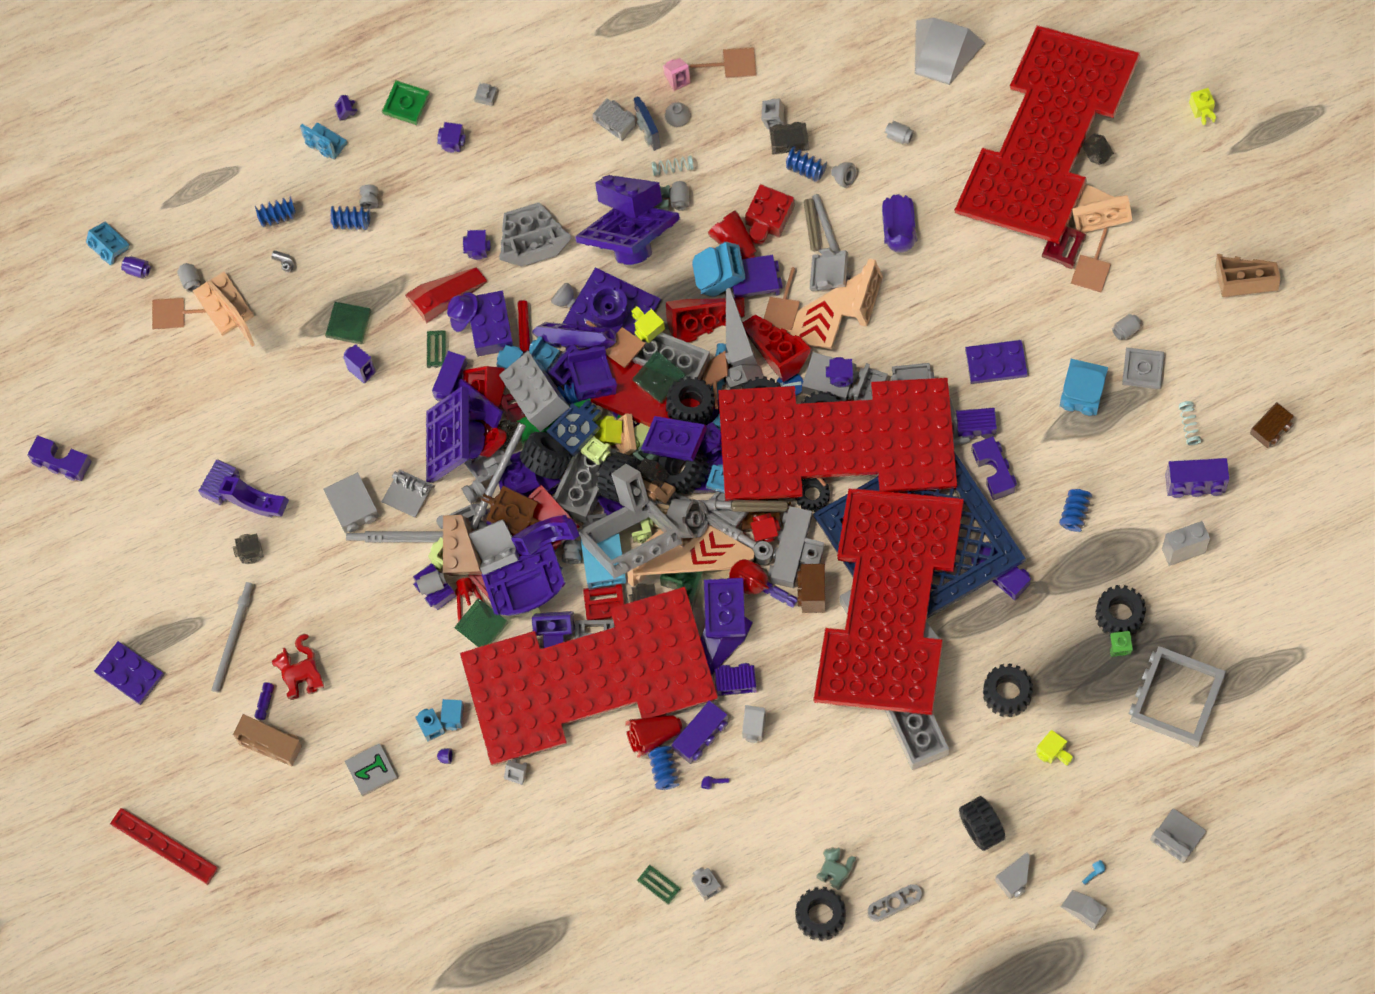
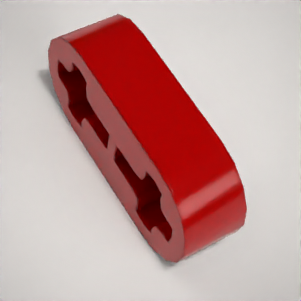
(493, 442)

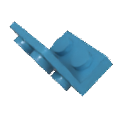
(323, 139)

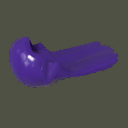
(899, 223)

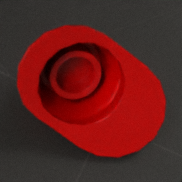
(753, 576)

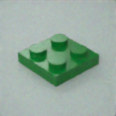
(405, 102)

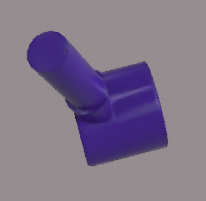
(708, 780)

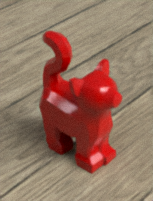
(299, 672)

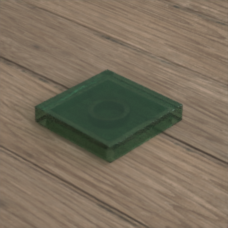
(348, 322)
(658, 376)
(481, 624)

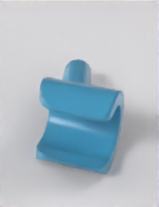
(1099, 869)

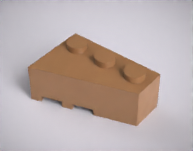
(1246, 276)
(458, 550)
(267, 740)

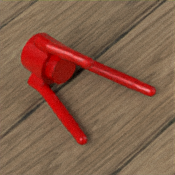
(465, 589)

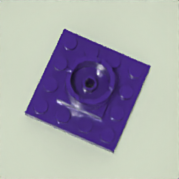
(628, 235)
(609, 303)
(451, 435)

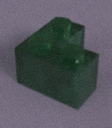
(690, 580)

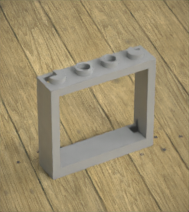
(620, 521)
(1161, 727)

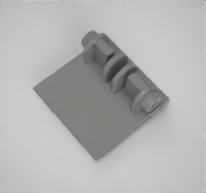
(406, 493)

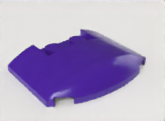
(525, 582)

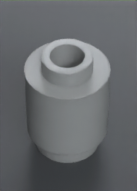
(899, 132)
(679, 195)
(189, 277)
(1126, 326)
(763, 558)
(431, 582)

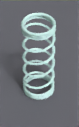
(690, 165)
(1181, 406)

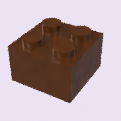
(812, 584)

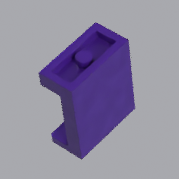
(759, 277)
(591, 373)

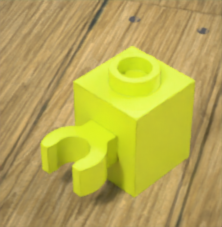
(1202, 105)
(647, 325)
(609, 431)
(1052, 748)

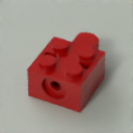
(766, 213)

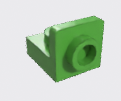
(1120, 644)

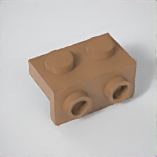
(655, 493)

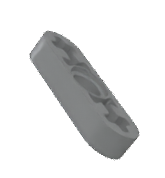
(910, 901)

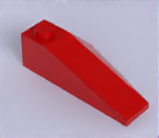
(434, 296)
(695, 317)
(779, 349)
(488, 383)

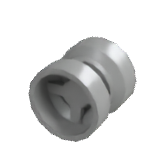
(369, 195)
(478, 489)
(571, 553)

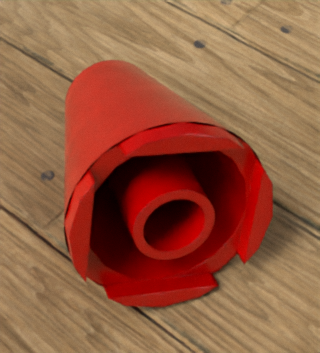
(733, 231)
(651, 732)

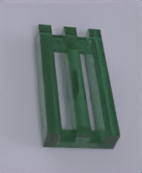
(436, 363)
(672, 895)

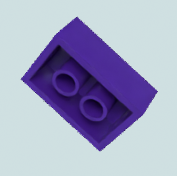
(491, 324)
(1197, 477)

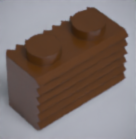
(1272, 425)

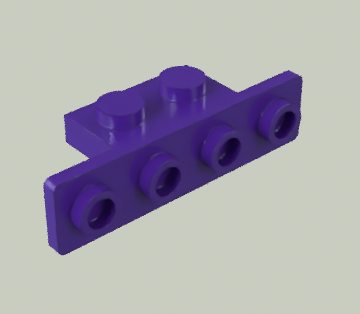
(481, 407)

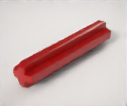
(523, 320)

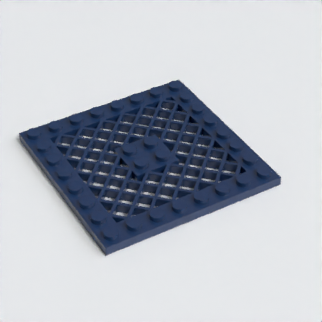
(977, 576)

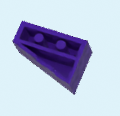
(628, 194)

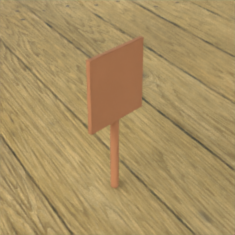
(737, 62)
(1091, 272)
(782, 311)
(170, 313)
(625, 348)
(714, 372)

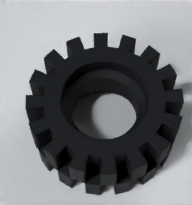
(817, 503)

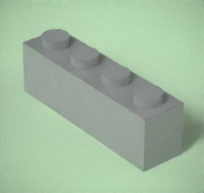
(791, 544)

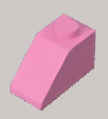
(677, 73)

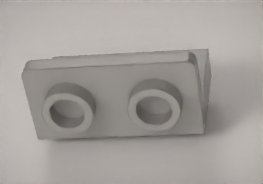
(867, 375)

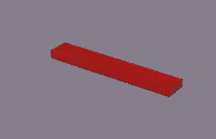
(164, 846)

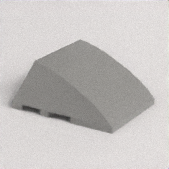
(943, 49)
(531, 235)

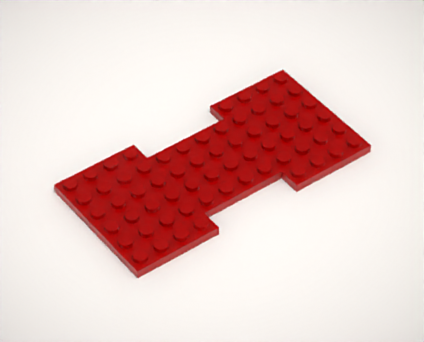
(1031, 178)
(897, 434)
(883, 651)
(531, 691)

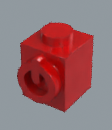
(764, 528)

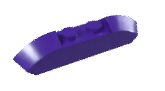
(579, 335)

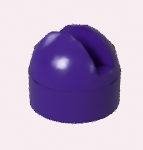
(445, 755)

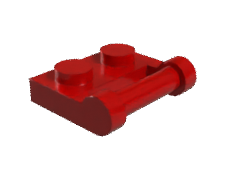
(600, 608)

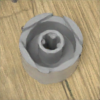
(688, 517)

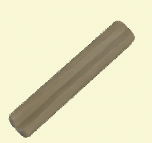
(812, 225)
(758, 506)

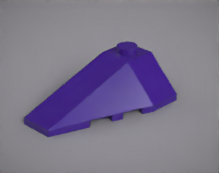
(721, 648)

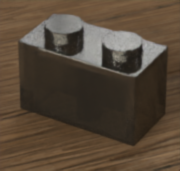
(786, 136)

